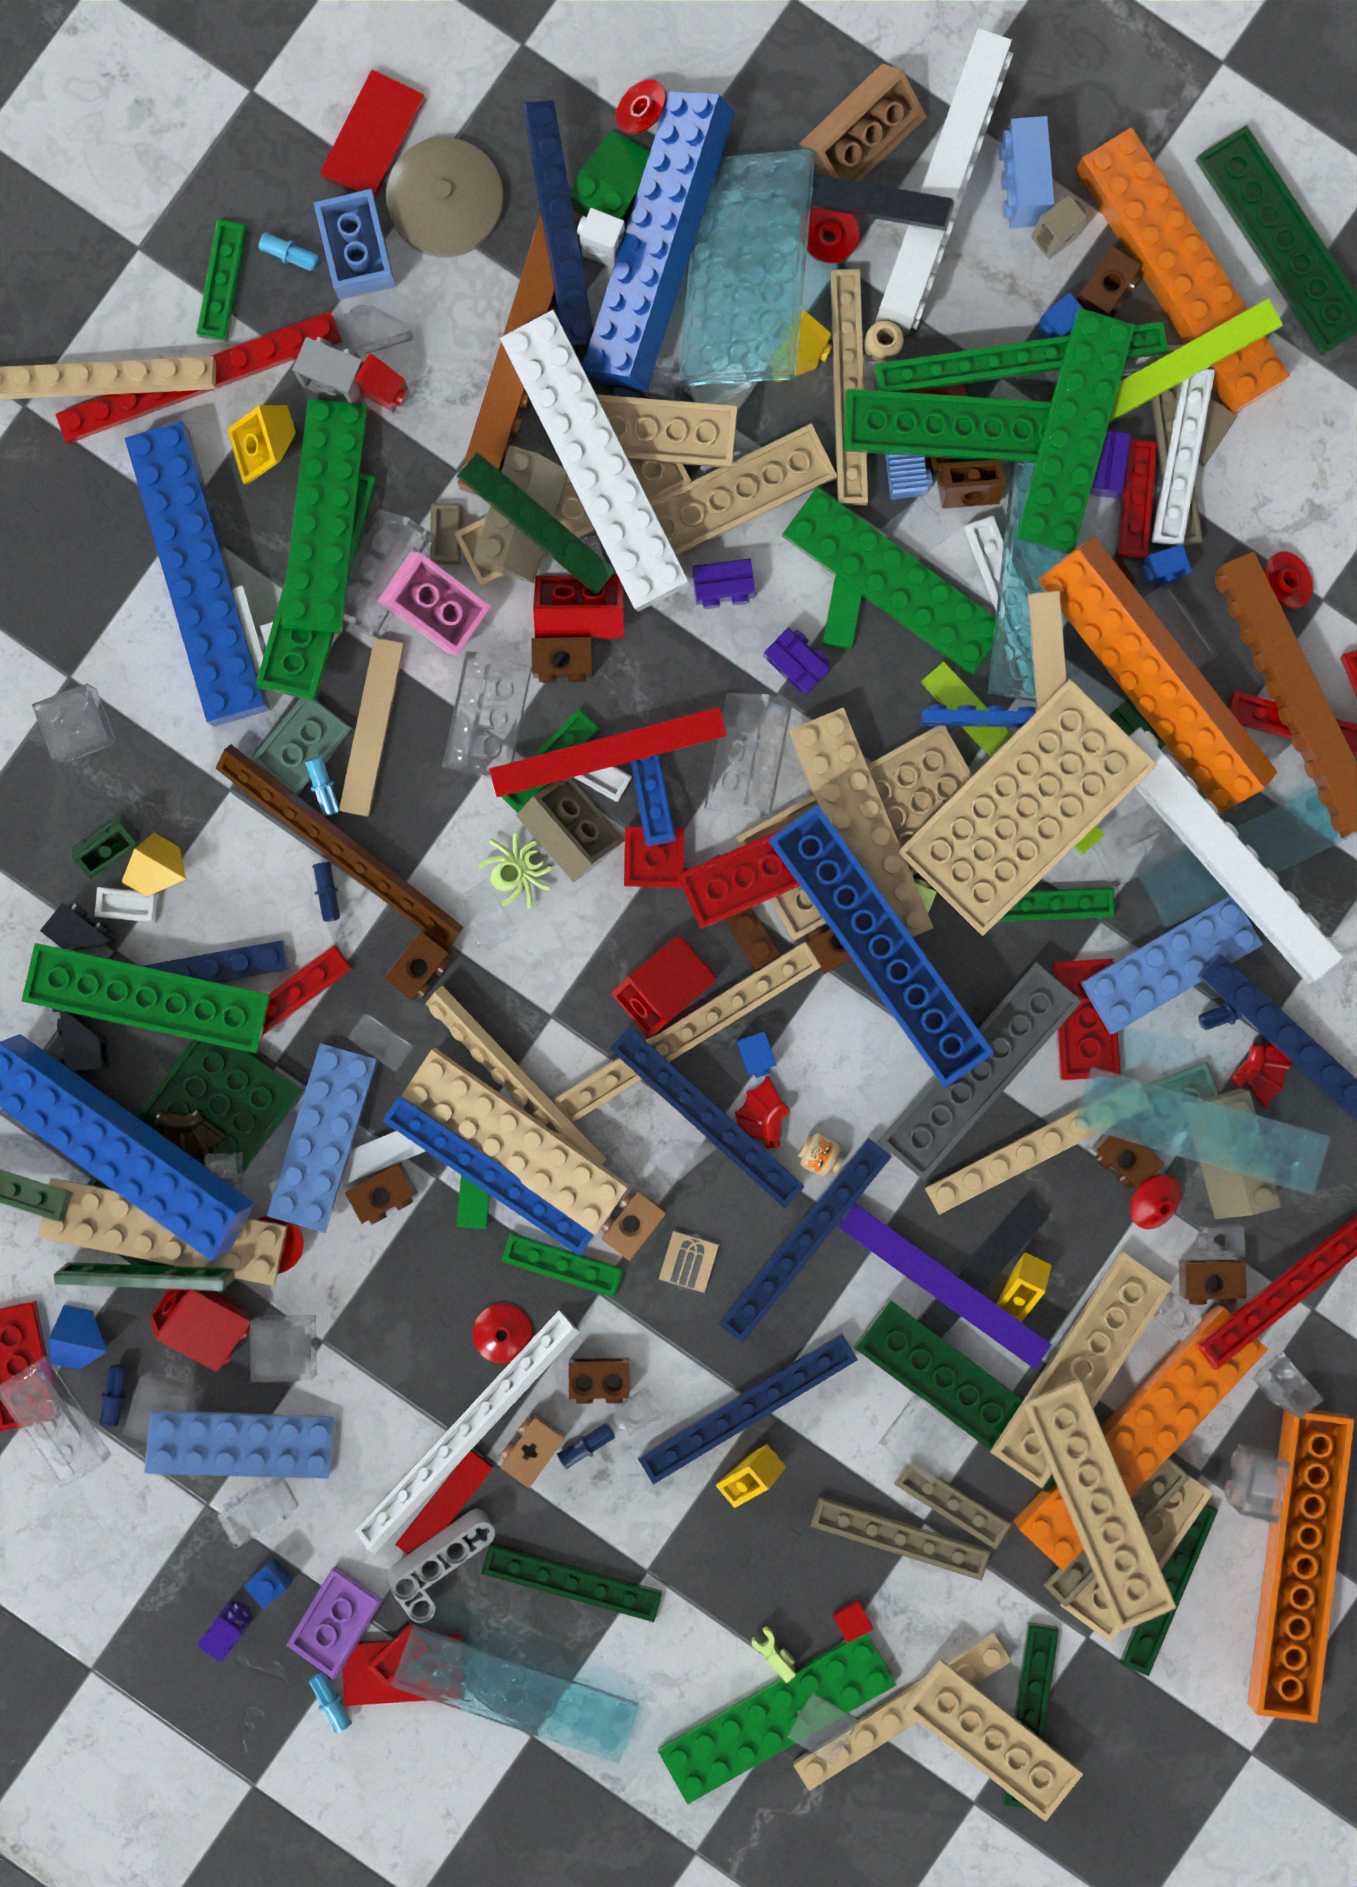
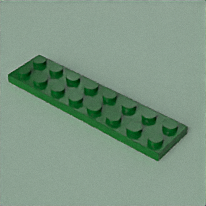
(943, 425)
(1074, 431)
(324, 516)
(892, 580)
(297, 657)
(146, 998)
(760, 1723)

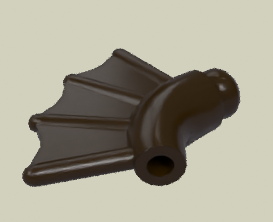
(189, 1131)

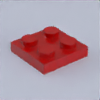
(652, 865)

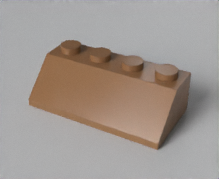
(865, 126)

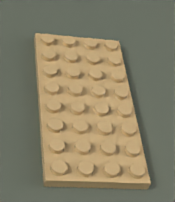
(912, 787)
(1027, 807)

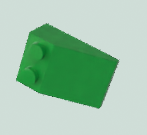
(610, 178)

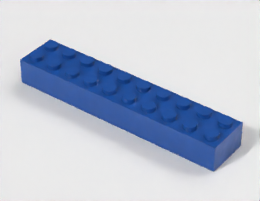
(658, 240)
(196, 572)
(880, 946)
(120, 1149)

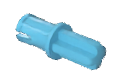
(288, 251)
(322, 785)
(330, 1702)

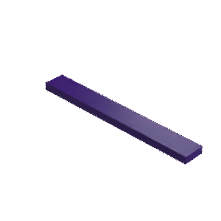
(945, 1286)

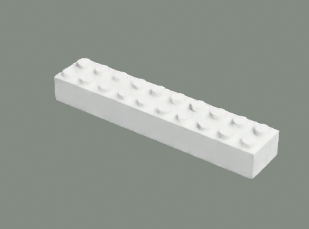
(947, 177)
(595, 461)

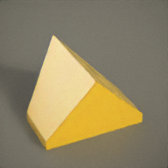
(154, 866)

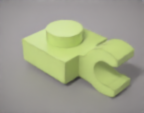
(779, 1660)

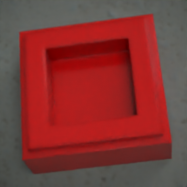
(852, 1621)

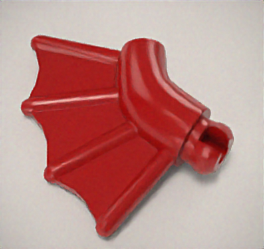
(1262, 1072)
(763, 1114)

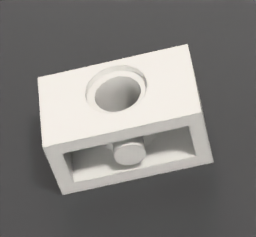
(600, 237)

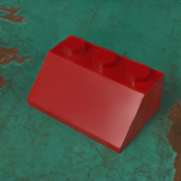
(569, 609)

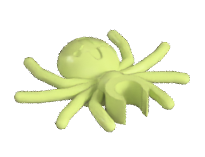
(516, 870)

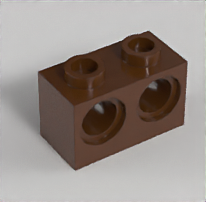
(599, 1370)

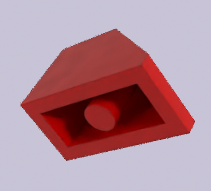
(381, 383)

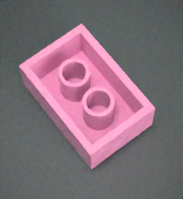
(434, 603)

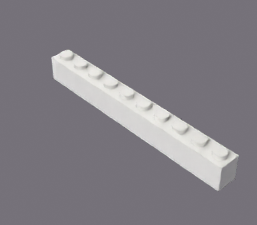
(1235, 865)

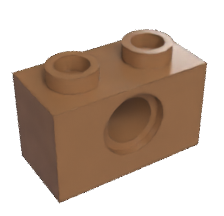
(627, 1241)

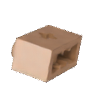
(528, 1467)

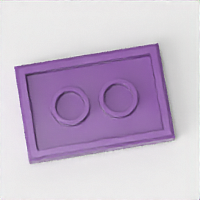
(335, 1622)

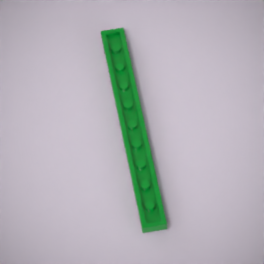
(999, 362)

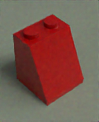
(663, 986)
(200, 1325)

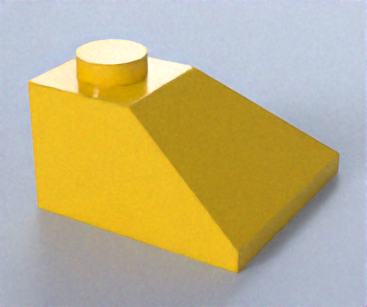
(812, 344)
(261, 439)

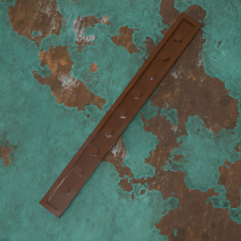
(339, 847)

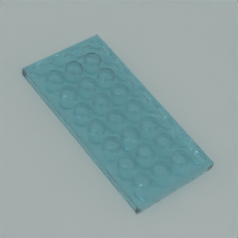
(748, 271)

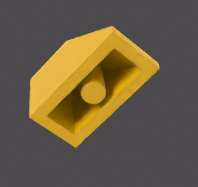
(1024, 1286)
(751, 1476)

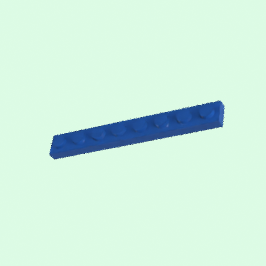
(485, 1173)

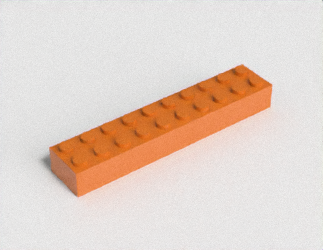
(1176, 262)
(1158, 676)
(1146, 1430)
(1301, 1567)

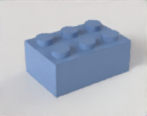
(1026, 171)
(354, 244)

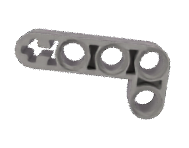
(444, 1560)

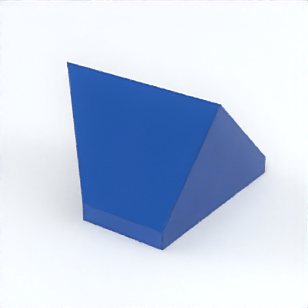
(75, 1338)

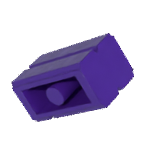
(1112, 465)
(723, 583)
(797, 661)
(225, 1630)

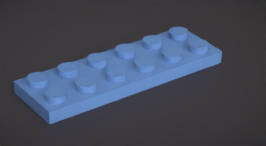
(1169, 964)
(322, 1138)
(239, 1444)

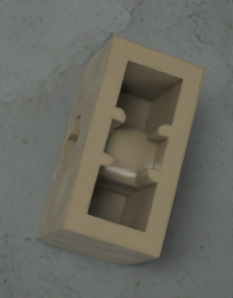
(1059, 226)

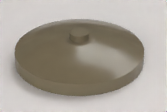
(444, 197)

